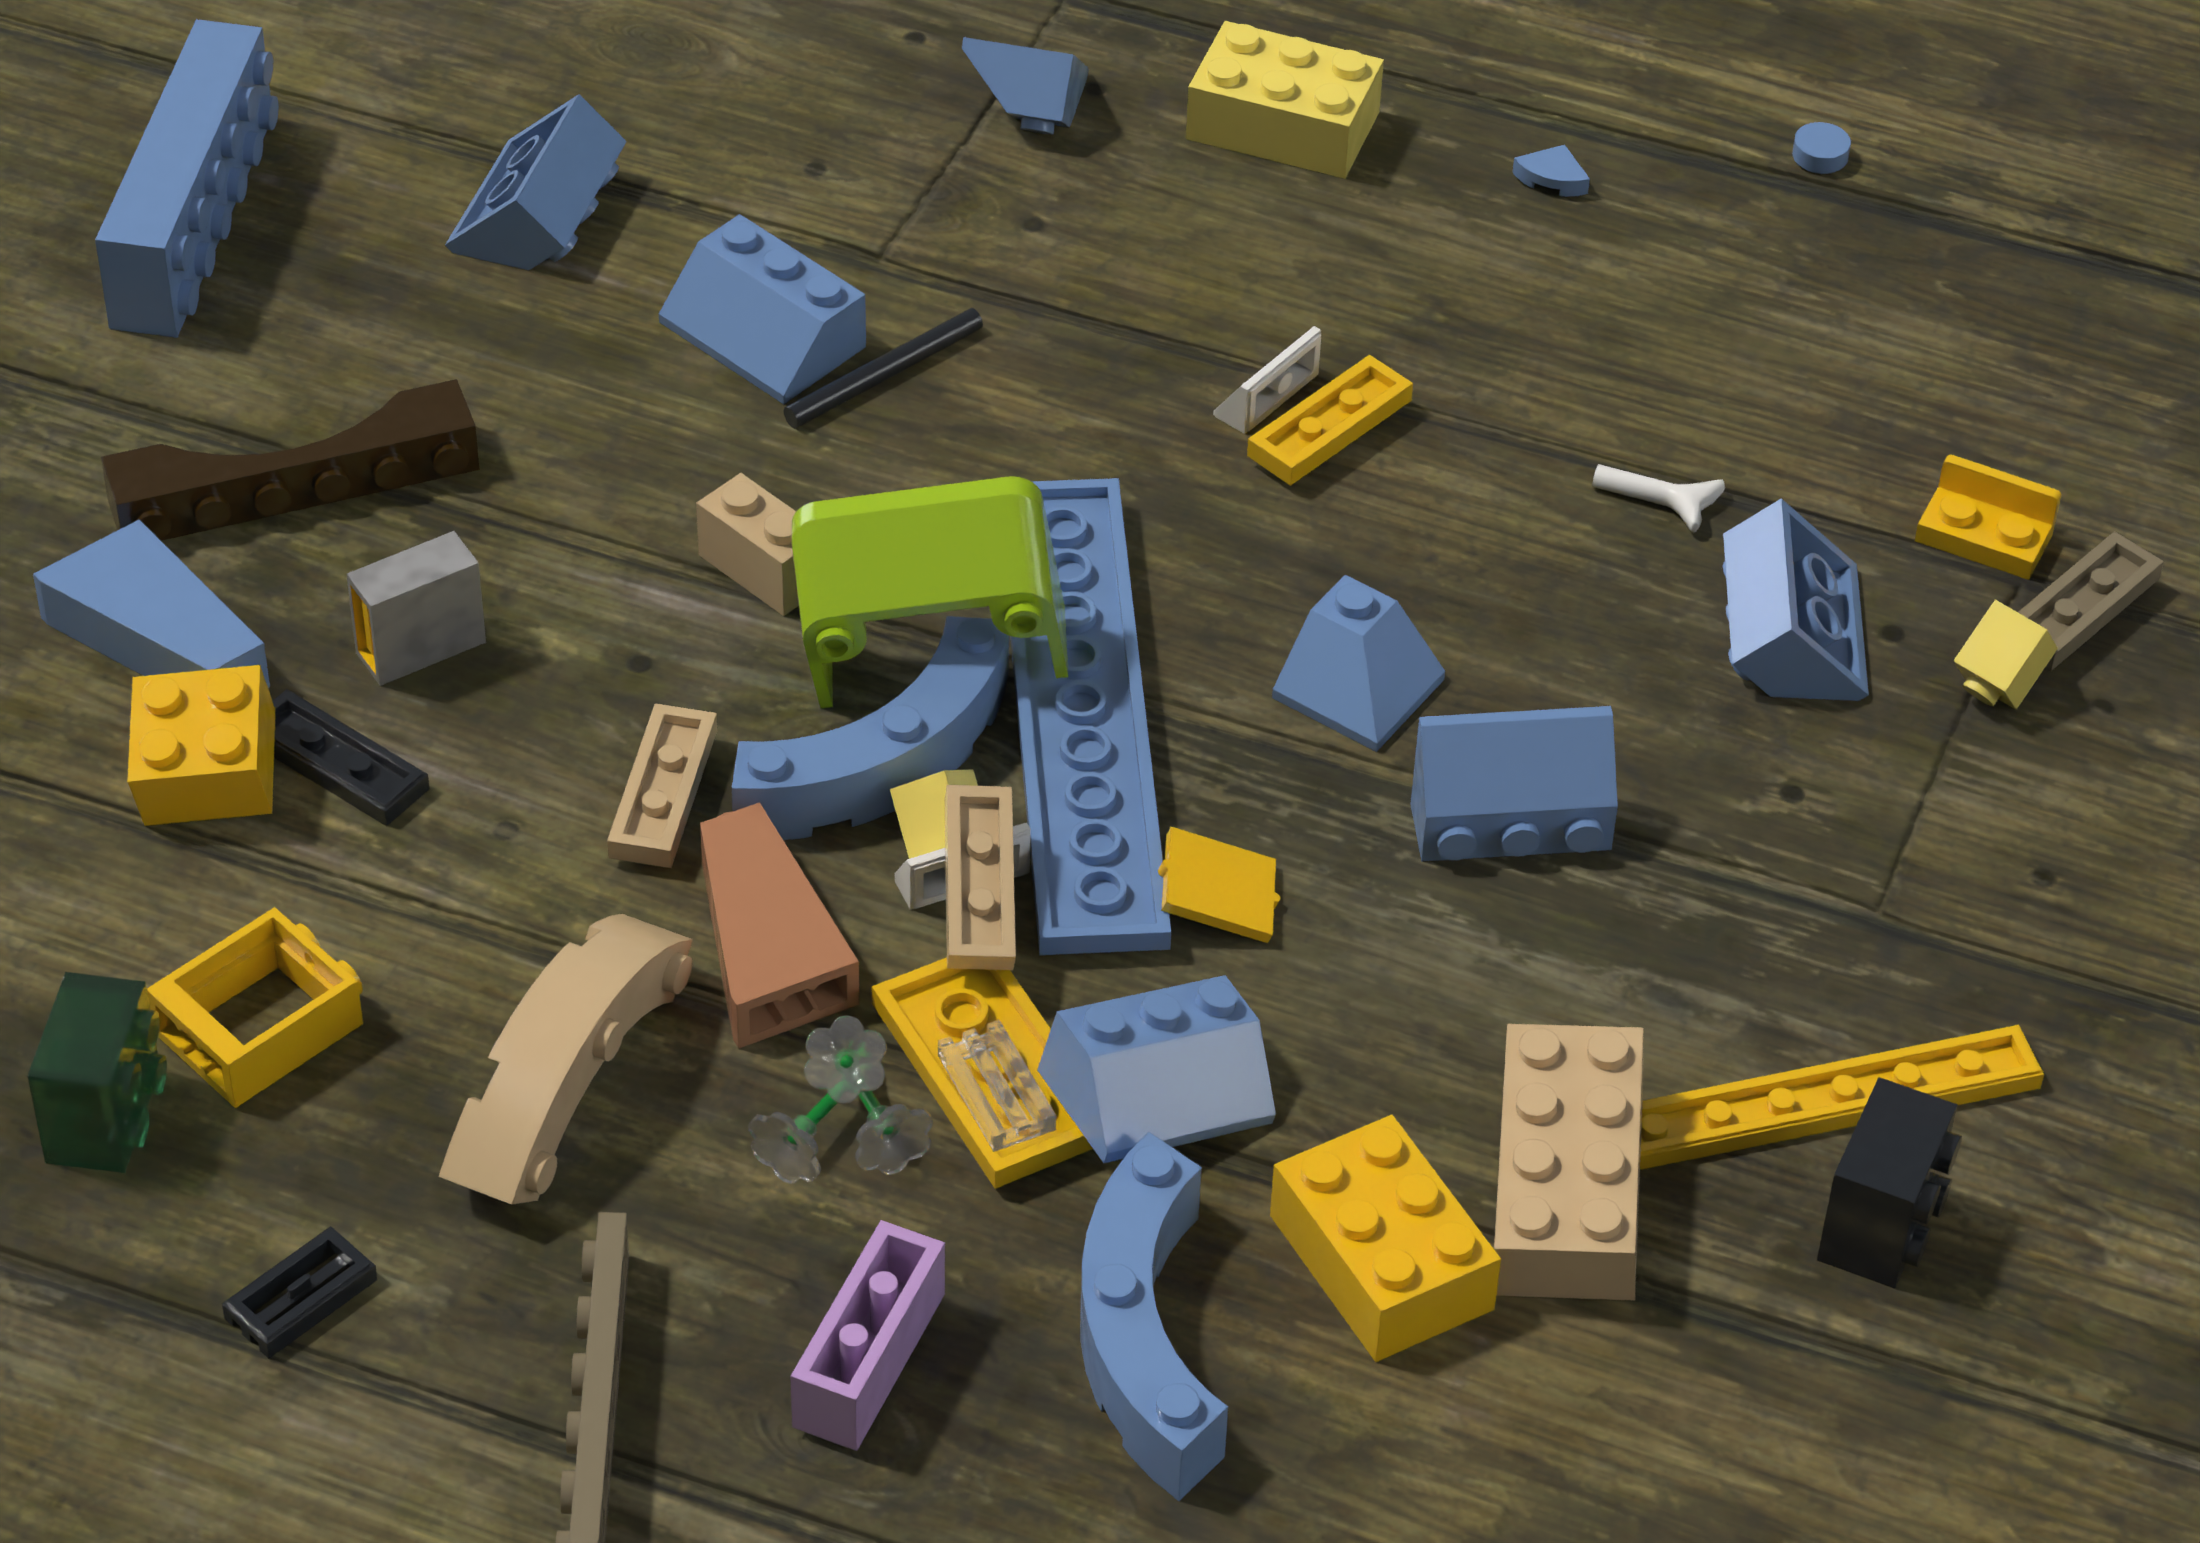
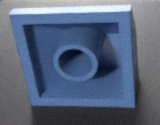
(1030, 82)
(1358, 665)

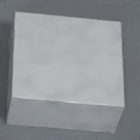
(416, 607)

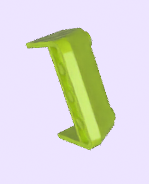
(925, 556)

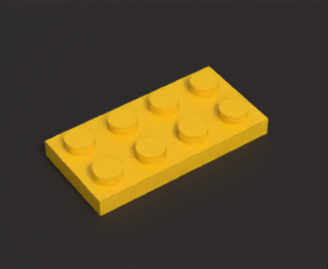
(945, 1003)

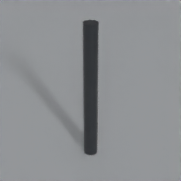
(882, 368)

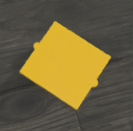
(1219, 884)

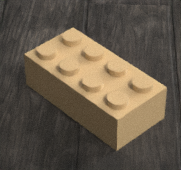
(1570, 1162)

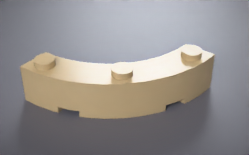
(555, 1048)

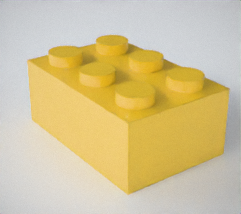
(1384, 1237)

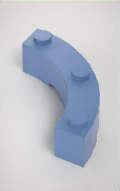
(913, 736)
(1134, 1373)

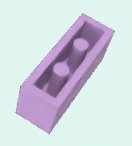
(868, 1335)

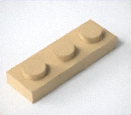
(662, 786)
(979, 877)

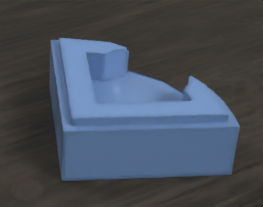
(1552, 169)

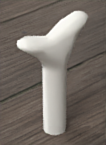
(1683, 498)

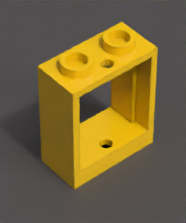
(231, 967)

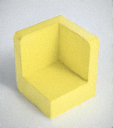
(922, 809)

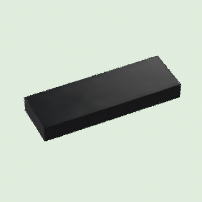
(344, 760)

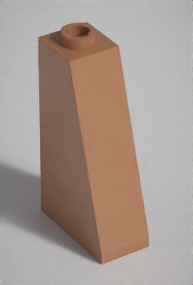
(771, 932)

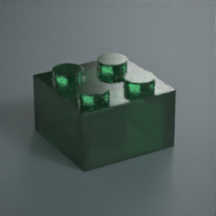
(96, 1072)

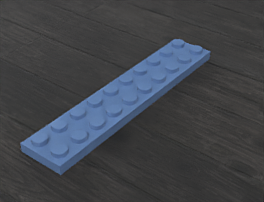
(1089, 743)

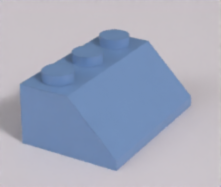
(540, 189)
(765, 310)
(1793, 609)
(1515, 783)
(1160, 1063)

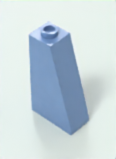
(143, 608)

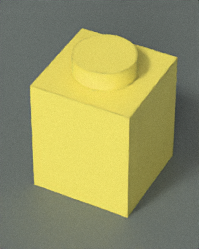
(2004, 656)

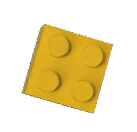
(201, 745)

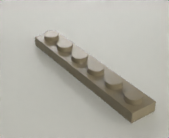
(597, 1380)

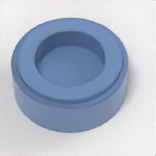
(1821, 147)

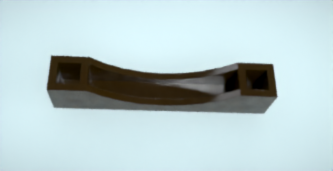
(407, 442)

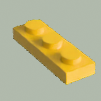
(1329, 419)

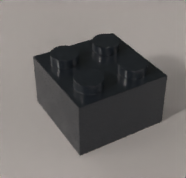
(1890, 1183)

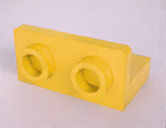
(1989, 517)

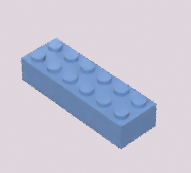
(186, 179)

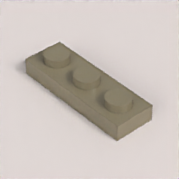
(2093, 593)

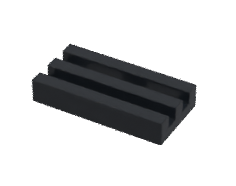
(307, 1297)

